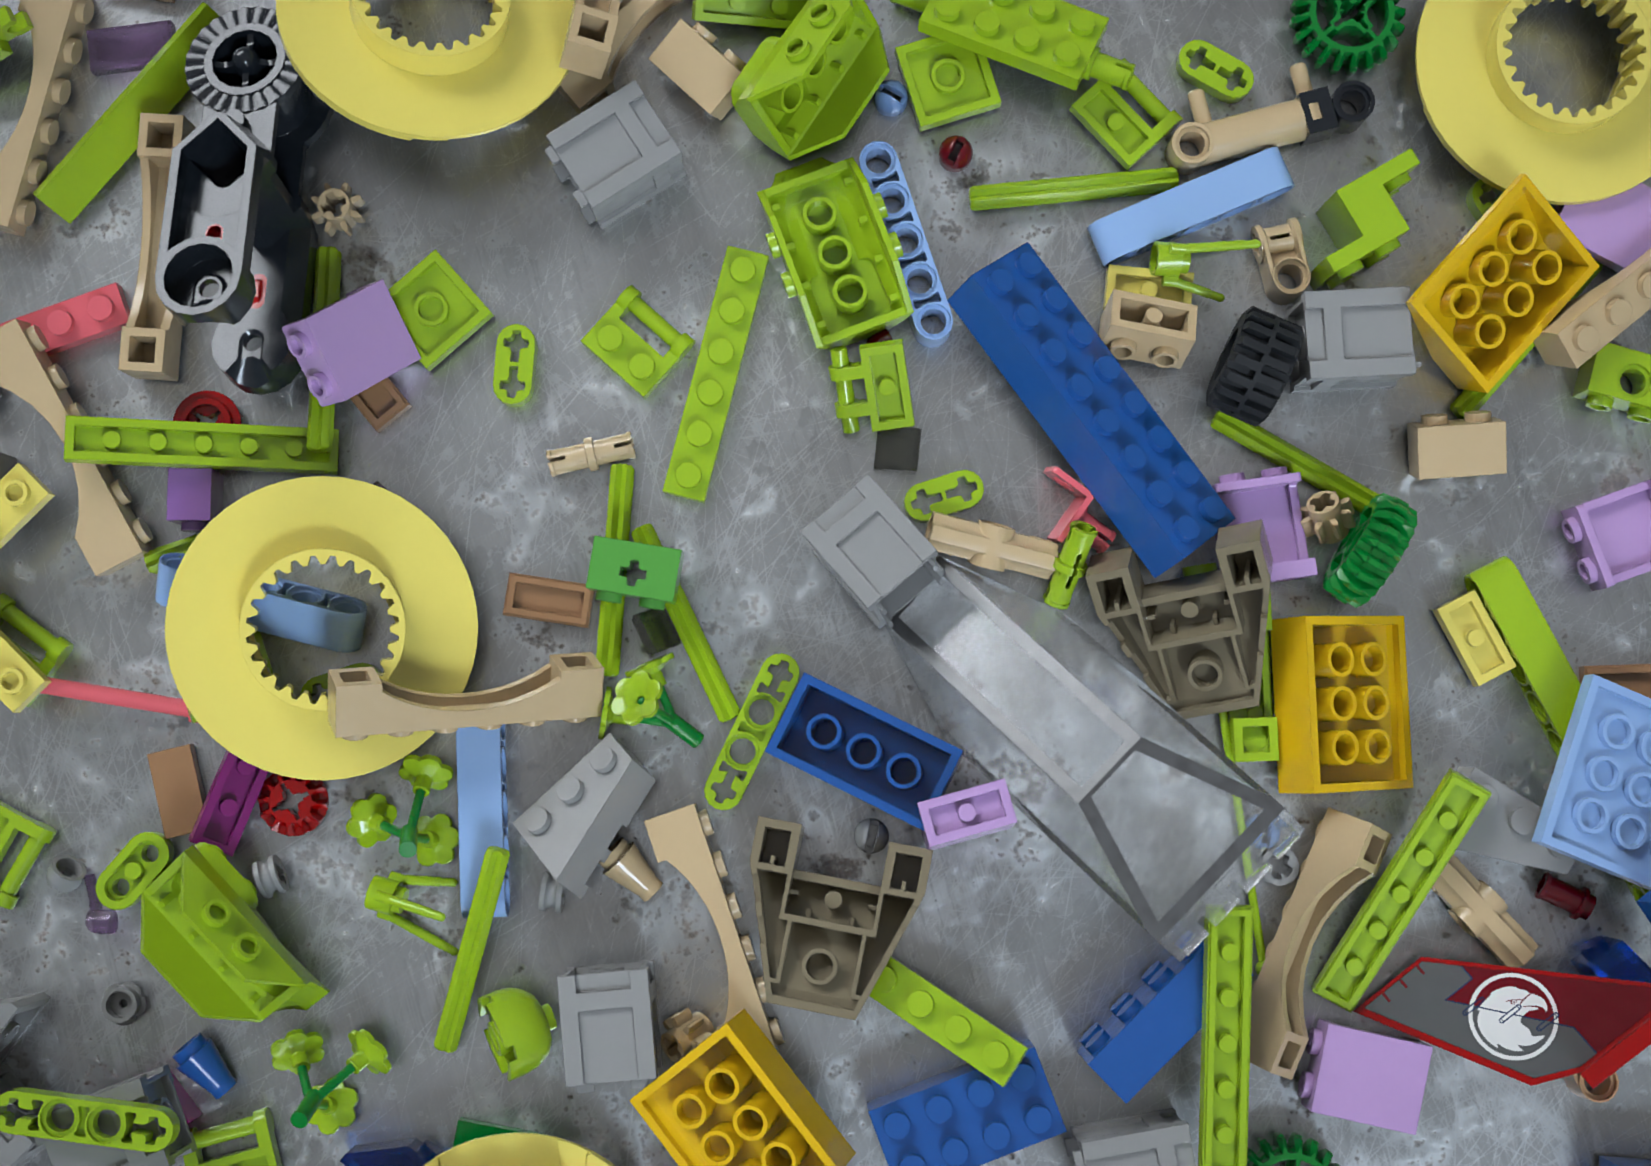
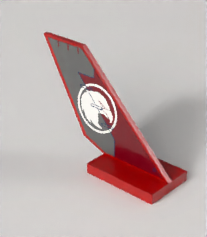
(1519, 1018)

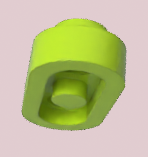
(134, 867)

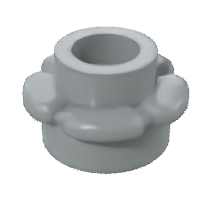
(112, 1006)

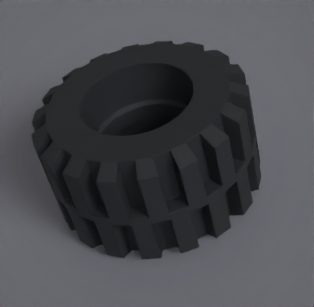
(1254, 366)

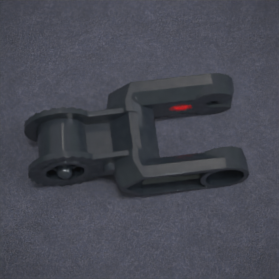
(238, 201)

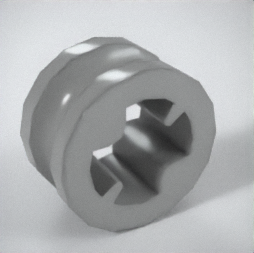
(1291, 861)
(270, 876)
(551, 894)

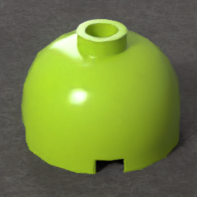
(517, 1030)

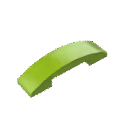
(1254, 728)

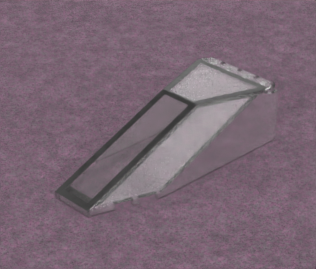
(1091, 754)

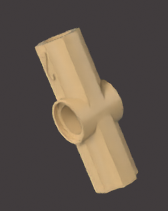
(991, 545)
(1483, 914)

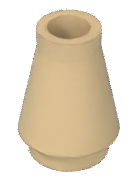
(631, 869)

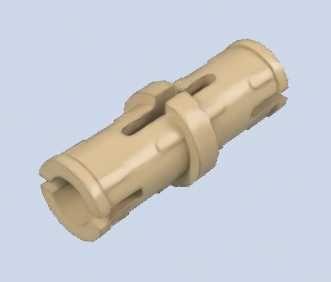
(591, 454)

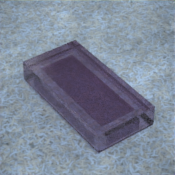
(126, 47)

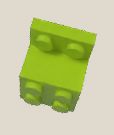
(1363, 221)

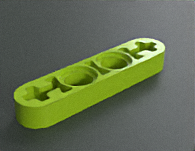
(757, 734)
(85, 1124)

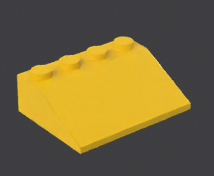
(1499, 287)
(1341, 704)
(739, 1106)

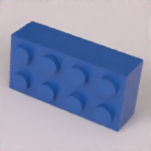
(863, 750)
(1147, 1025)
(966, 1116)

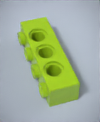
(1600, 382)

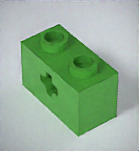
(614, 556)

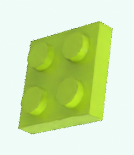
(945, 82)
(437, 308)

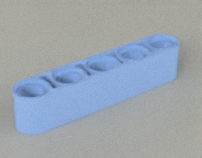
(1191, 206)
(907, 224)
(293, 611)
(481, 808)

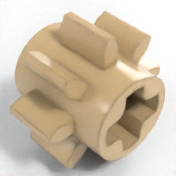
(326, 209)
(1327, 517)
(684, 1033)

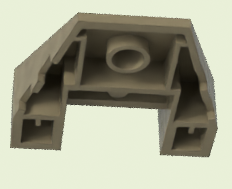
(1196, 633)
(828, 934)

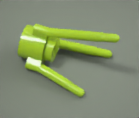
(1173, 258)
(390, 897)

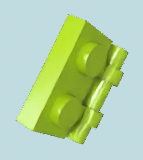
(886, 386)

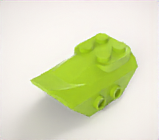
(812, 79)
(836, 251)
(215, 945)

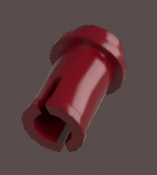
(1566, 896)

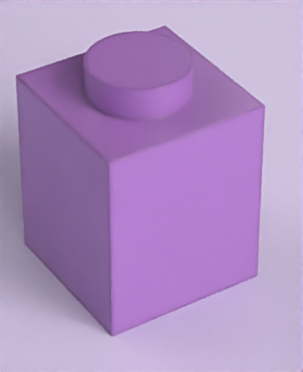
(194, 497)

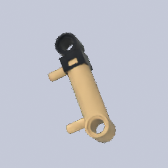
(1305, 120)

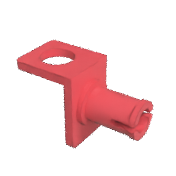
(1077, 511)

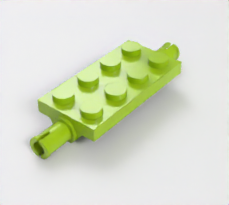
(1030, 35)

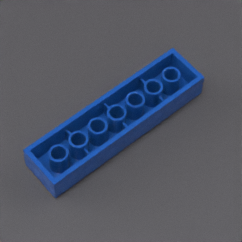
(1090, 409)

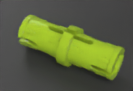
(1070, 564)

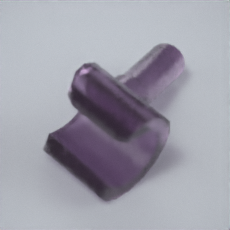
(98, 920)

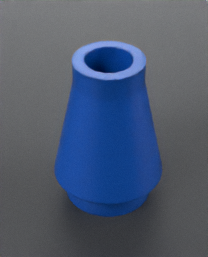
(204, 1065)

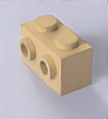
(698, 66)
(1148, 328)
(1457, 446)

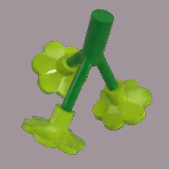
(638, 702)
(427, 836)
(332, 1103)

